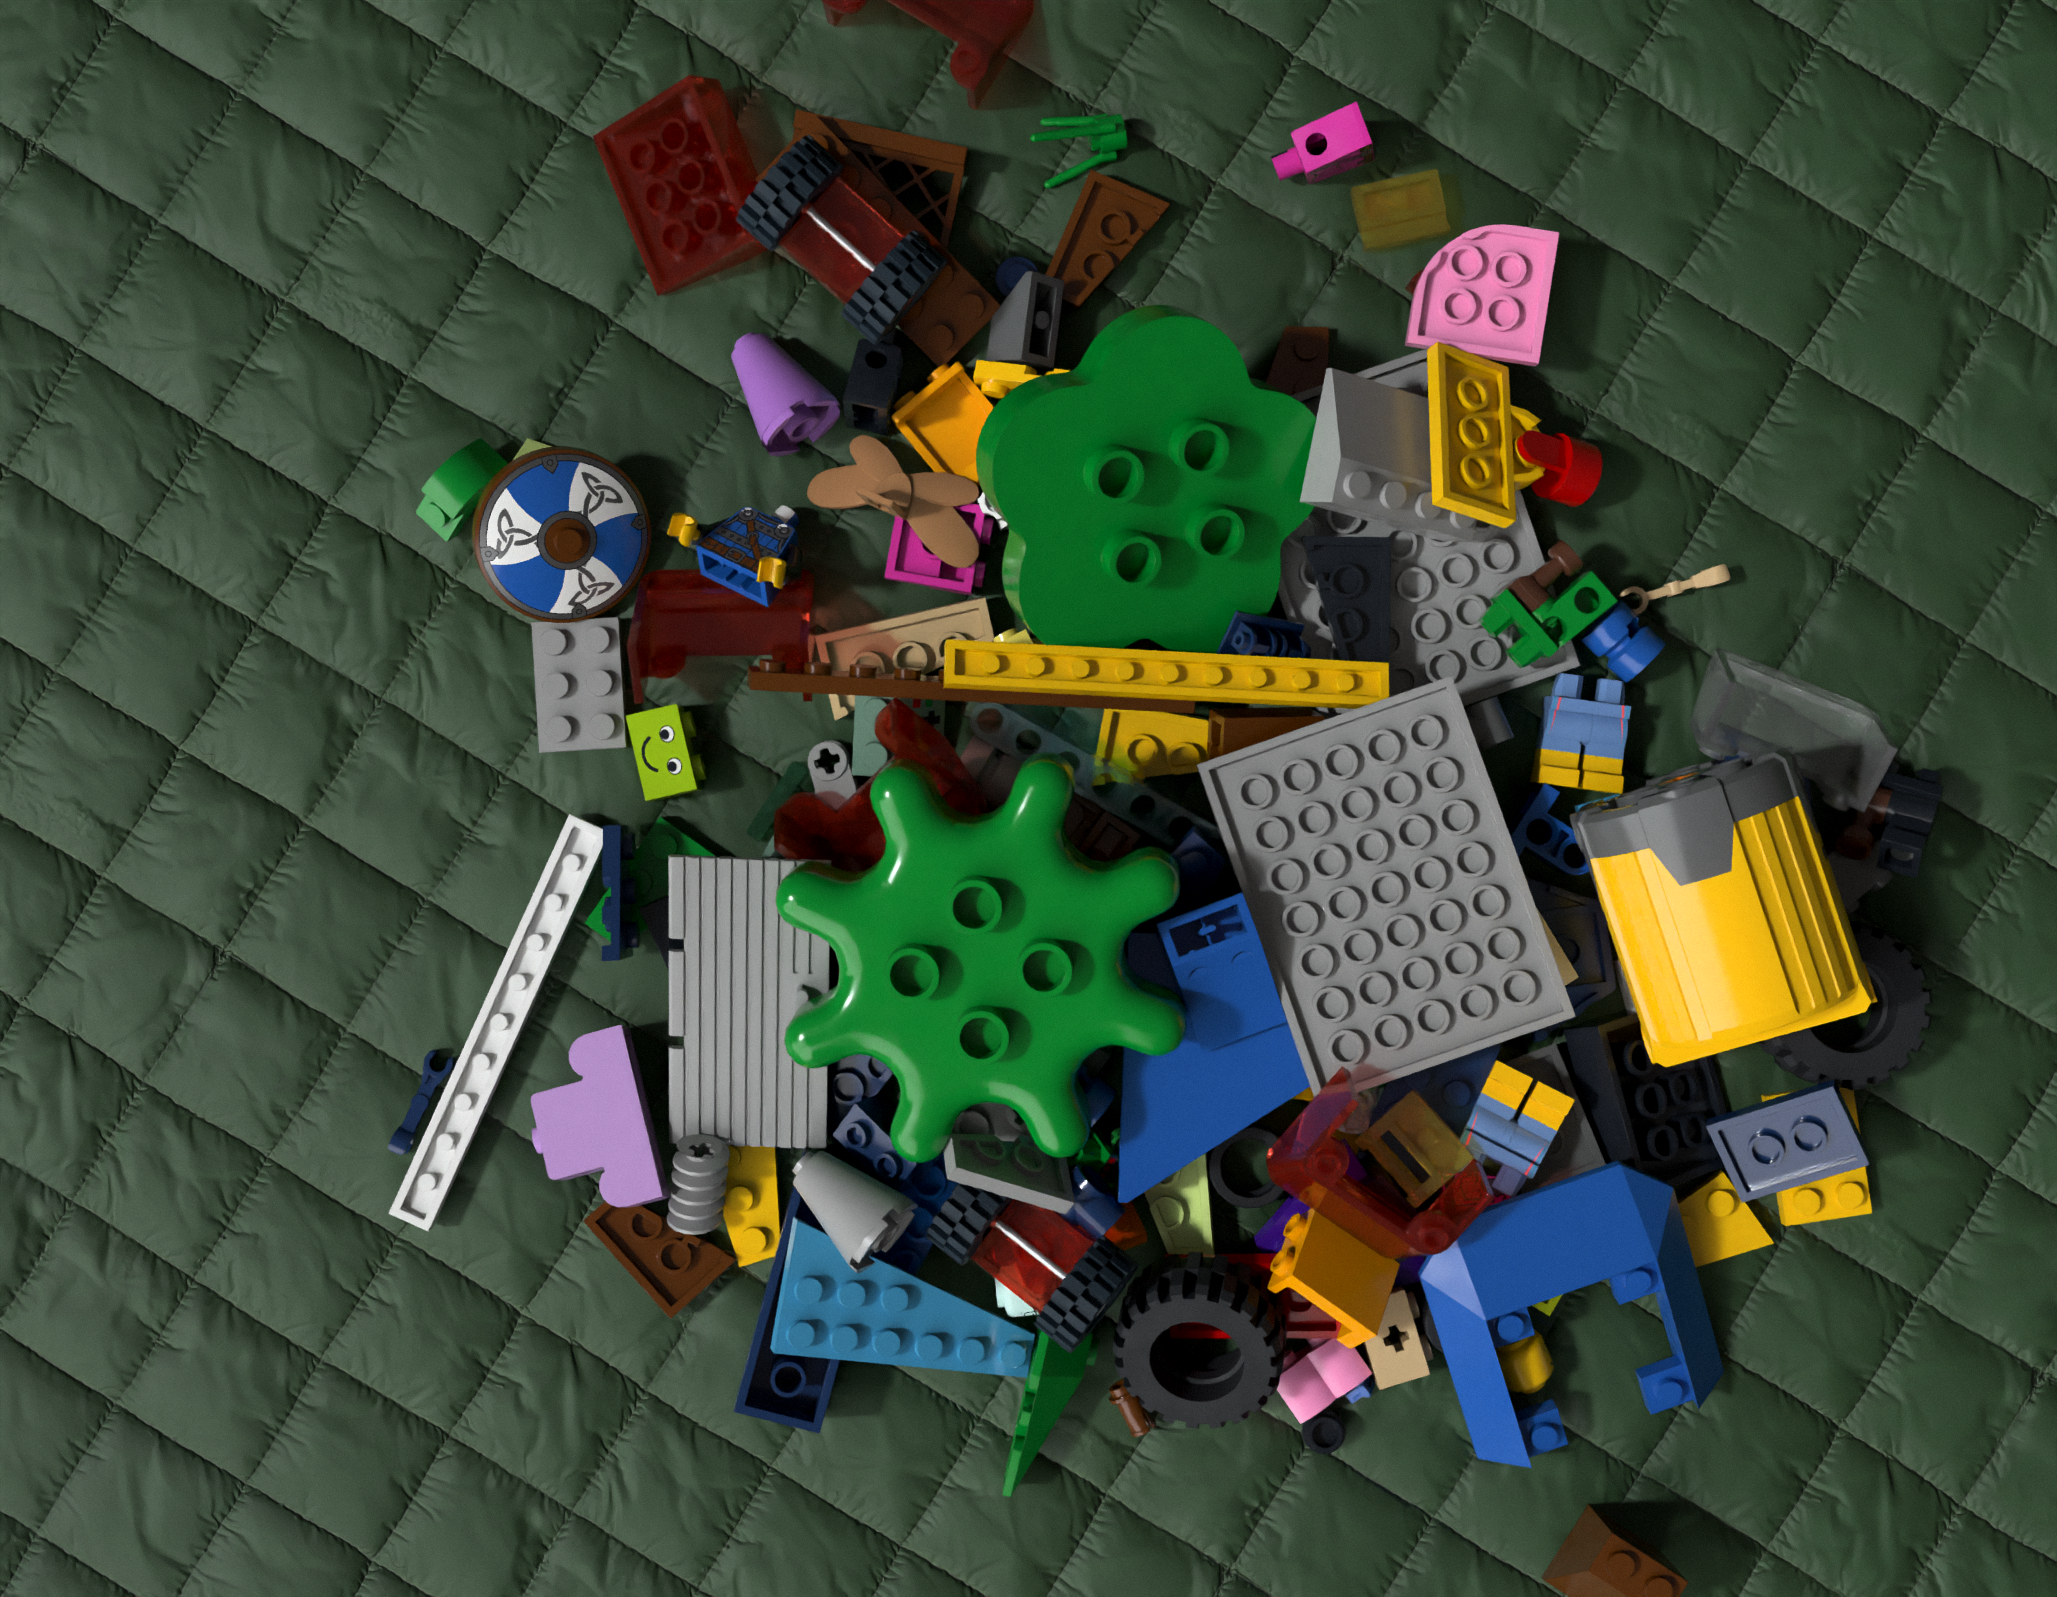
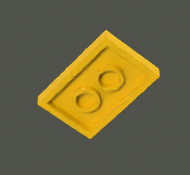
(1829, 1197)

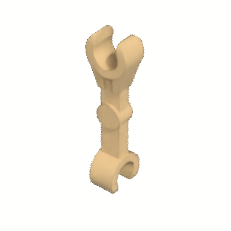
(1704, 579)

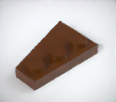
(1101, 234)

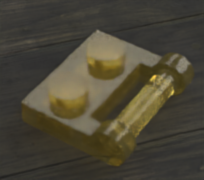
(1425, 1138)

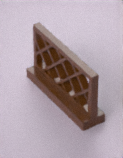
(904, 149)

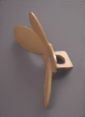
(920, 498)

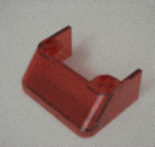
(694, 616)
(1313, 1169)

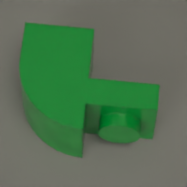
(457, 487)

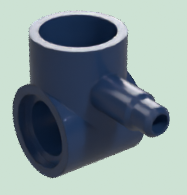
(1094, 1203)

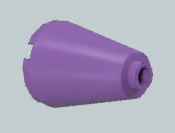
(781, 395)

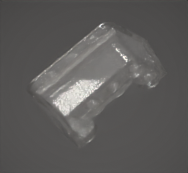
(1758, 707)

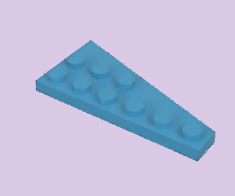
(886, 1316)

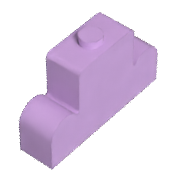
(602, 1122)

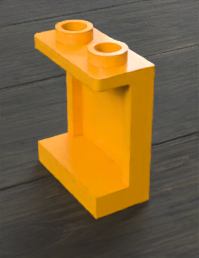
(945, 421)
(1335, 1275)

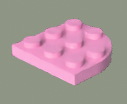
(1487, 294)

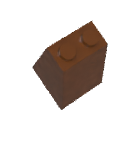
(1611, 1562)

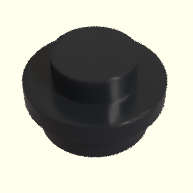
(1324, 1432)

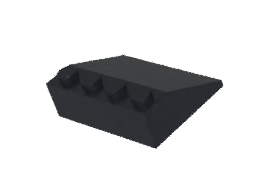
(1641, 1109)

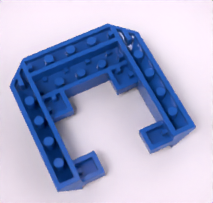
(1547, 1244)

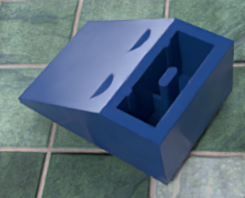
(1221, 972)

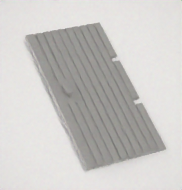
(733, 1001)

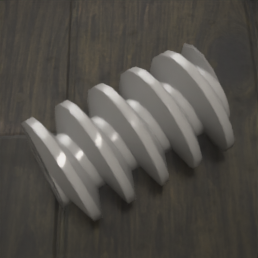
(698, 1184)

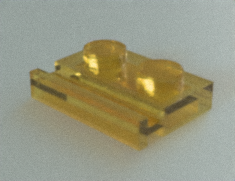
(1400, 210)

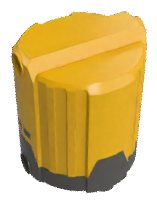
(1723, 906)

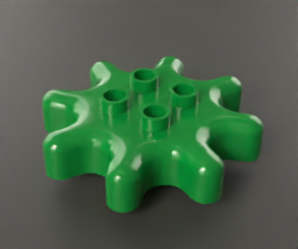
(982, 957)

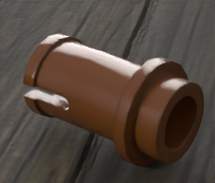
(1133, 1413)

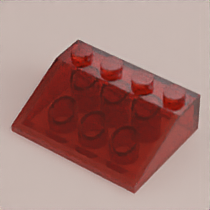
(682, 182)

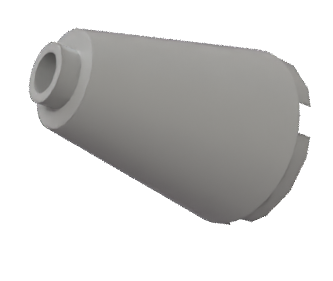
(852, 1207)

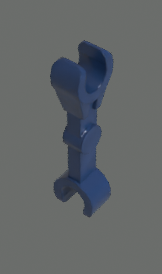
(431, 1078)

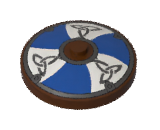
(561, 534)

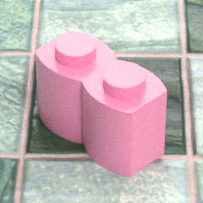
(1319, 1376)

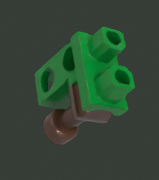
(1539, 617)

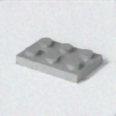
(580, 685)

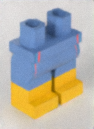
(1582, 739)
(1513, 1143)

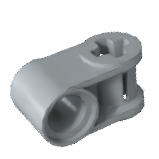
(833, 786)

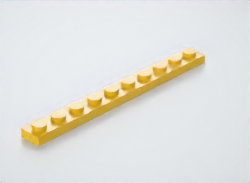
(1163, 674)

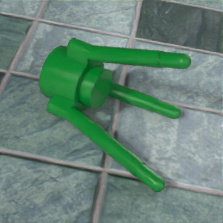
(1103, 134)

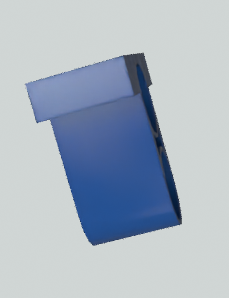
(1556, 835)

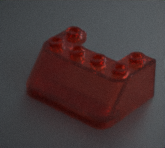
(852, 833)

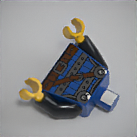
(746, 551)

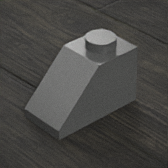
(1028, 323)

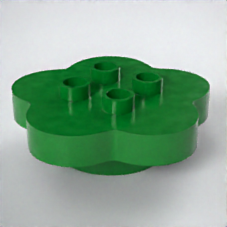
(1145, 487)

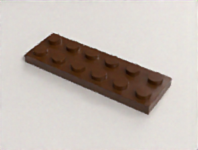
(956, 302)

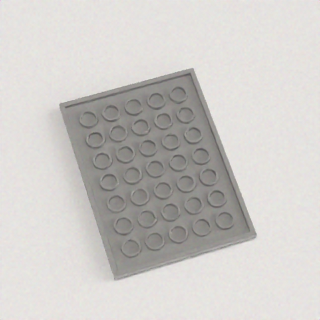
(1434, 586)
(1386, 889)

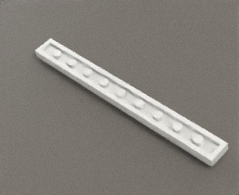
(499, 1023)

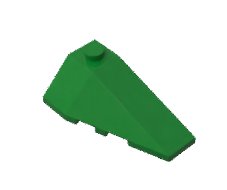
(1047, 1389)

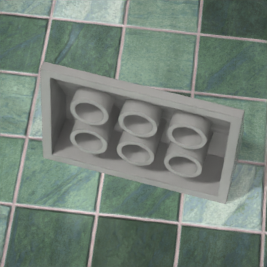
(1375, 459)

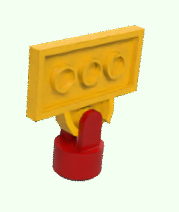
(1490, 448)

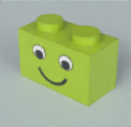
(665, 752)

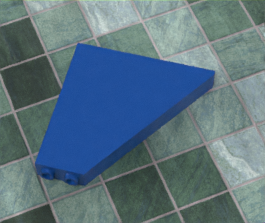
(1193, 1099)

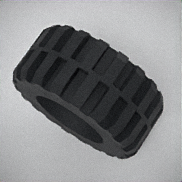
(1887, 1035)
(1189, 1385)

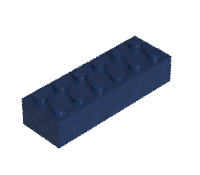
(784, 1386)

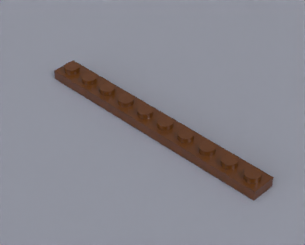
(909, 683)

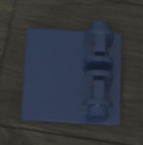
(1264, 636)

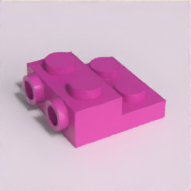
(915, 564)

